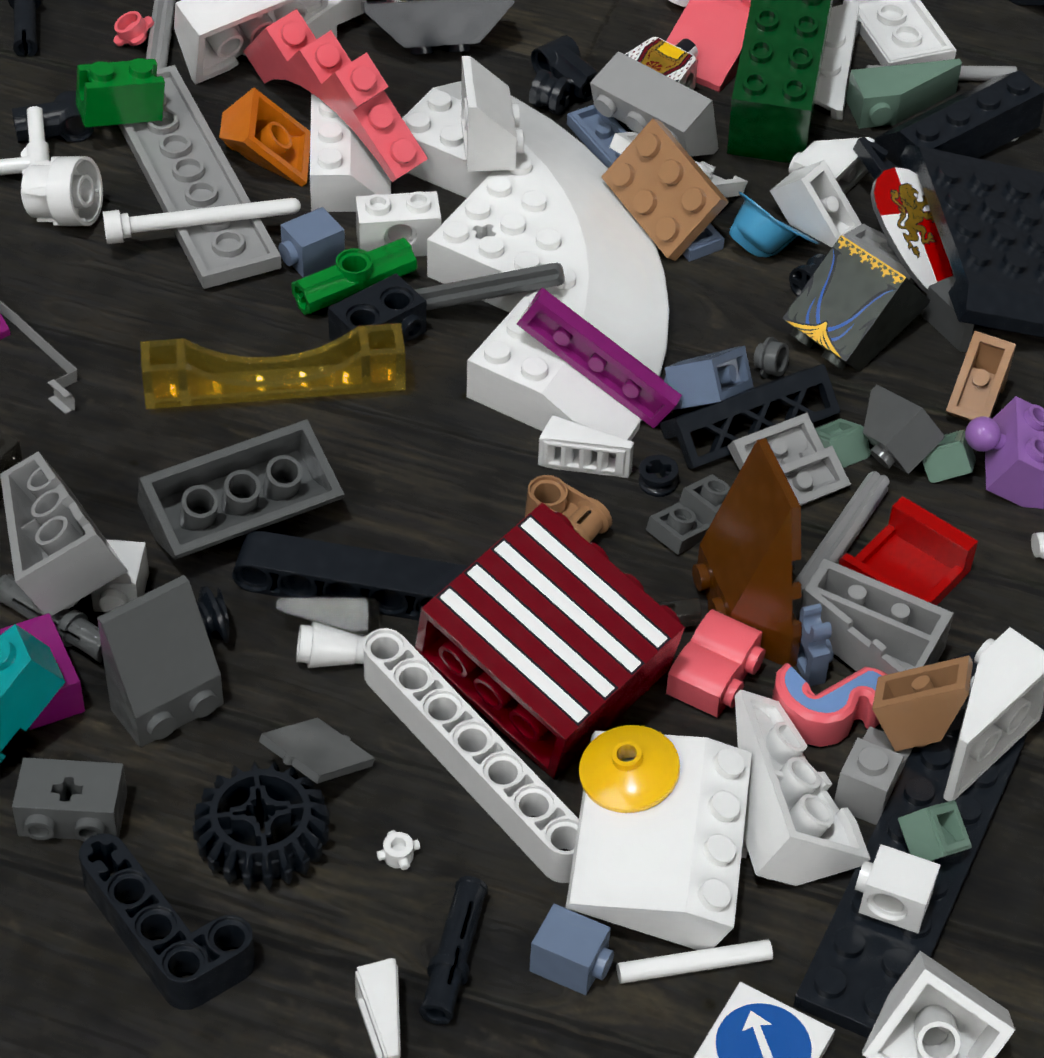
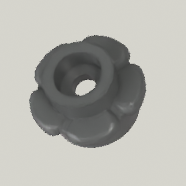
(771, 357)

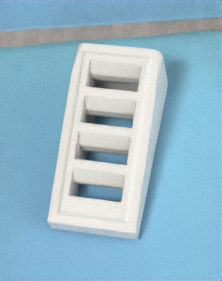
(571, 448)
(379, 1005)

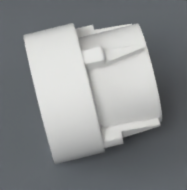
(63, 191)

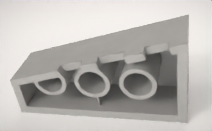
(53, 539)

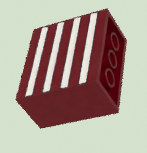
(548, 638)

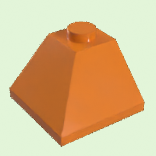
(267, 136)

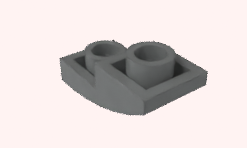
(689, 519)

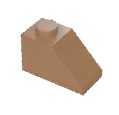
(921, 701)

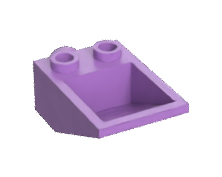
(1012, 452)

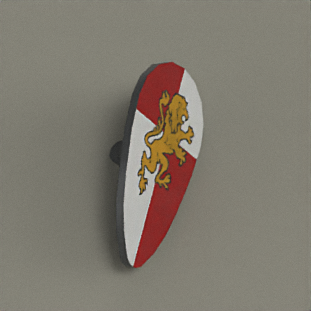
(910, 226)

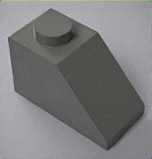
(899, 430)

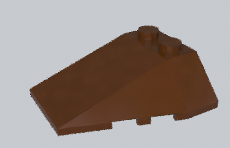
(750, 555)

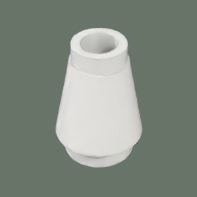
(328, 646)

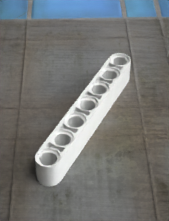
(472, 752)

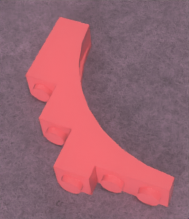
(348, 87)

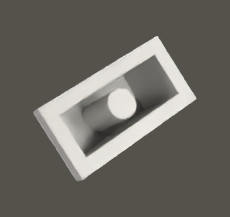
(839, 157)
(815, 203)

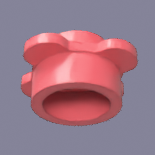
(132, 28)

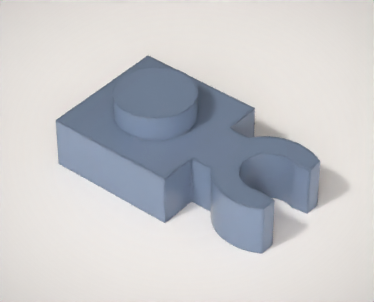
(815, 646)

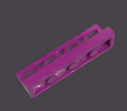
(598, 358)

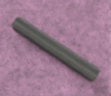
(493, 286)

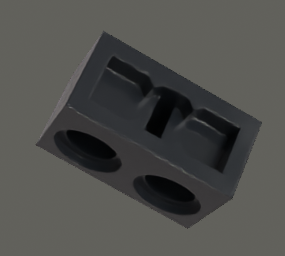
(382, 303)

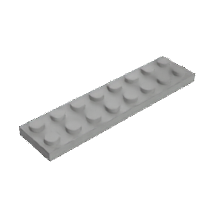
(193, 173)

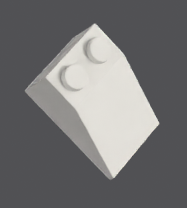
(1000, 709)

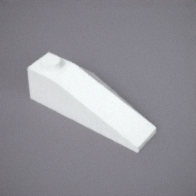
(220, 30)
(790, 817)

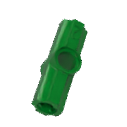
(353, 273)

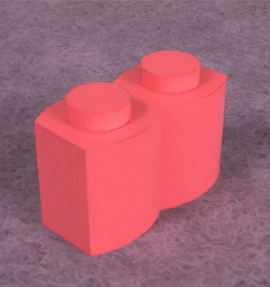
(715, 663)

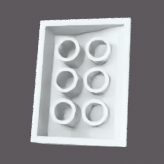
(672, 864)

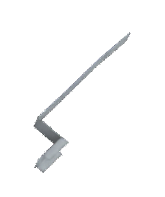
(61, 398)

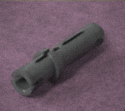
(71, 625)

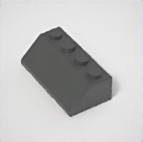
(237, 490)

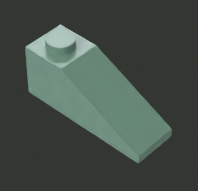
(899, 91)

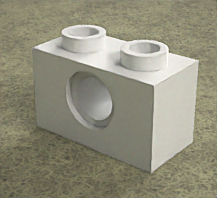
(397, 216)

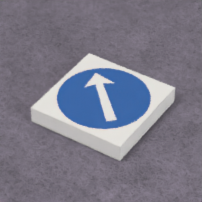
(763, 1028)

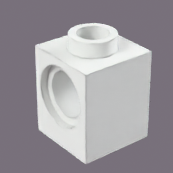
(897, 887)

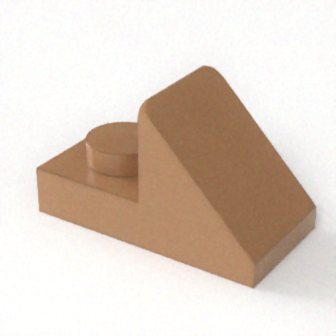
(981, 377)

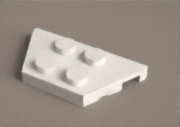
(837, 59)

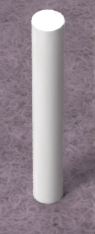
(694, 961)

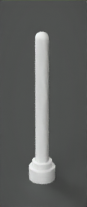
(121, 225)

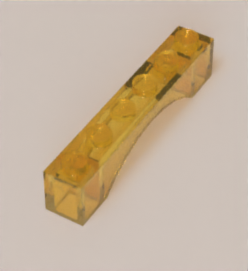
(190, 375)

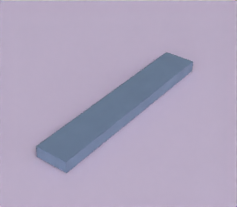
(597, 134)

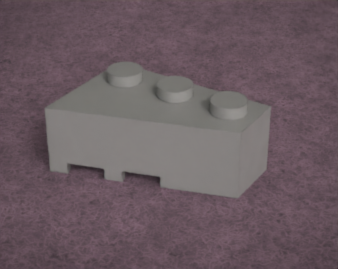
(877, 622)

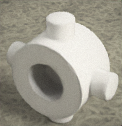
(398, 850)

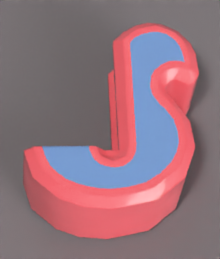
(830, 714)

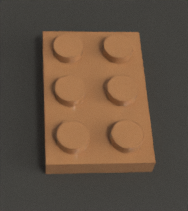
(664, 189)

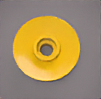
(630, 784)

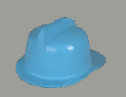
(761, 232)

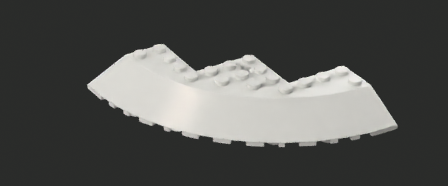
(532, 217)

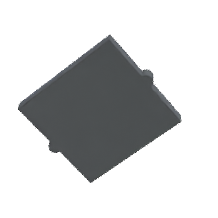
(317, 750)

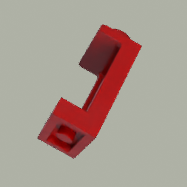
(916, 553)

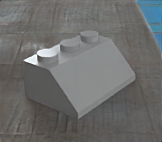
(640, 93)

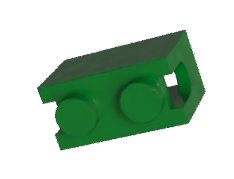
(119, 92)

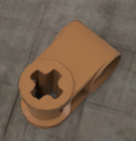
(571, 503)

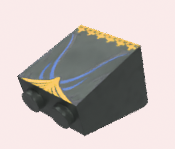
(853, 306)

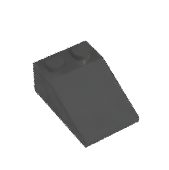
(159, 662)

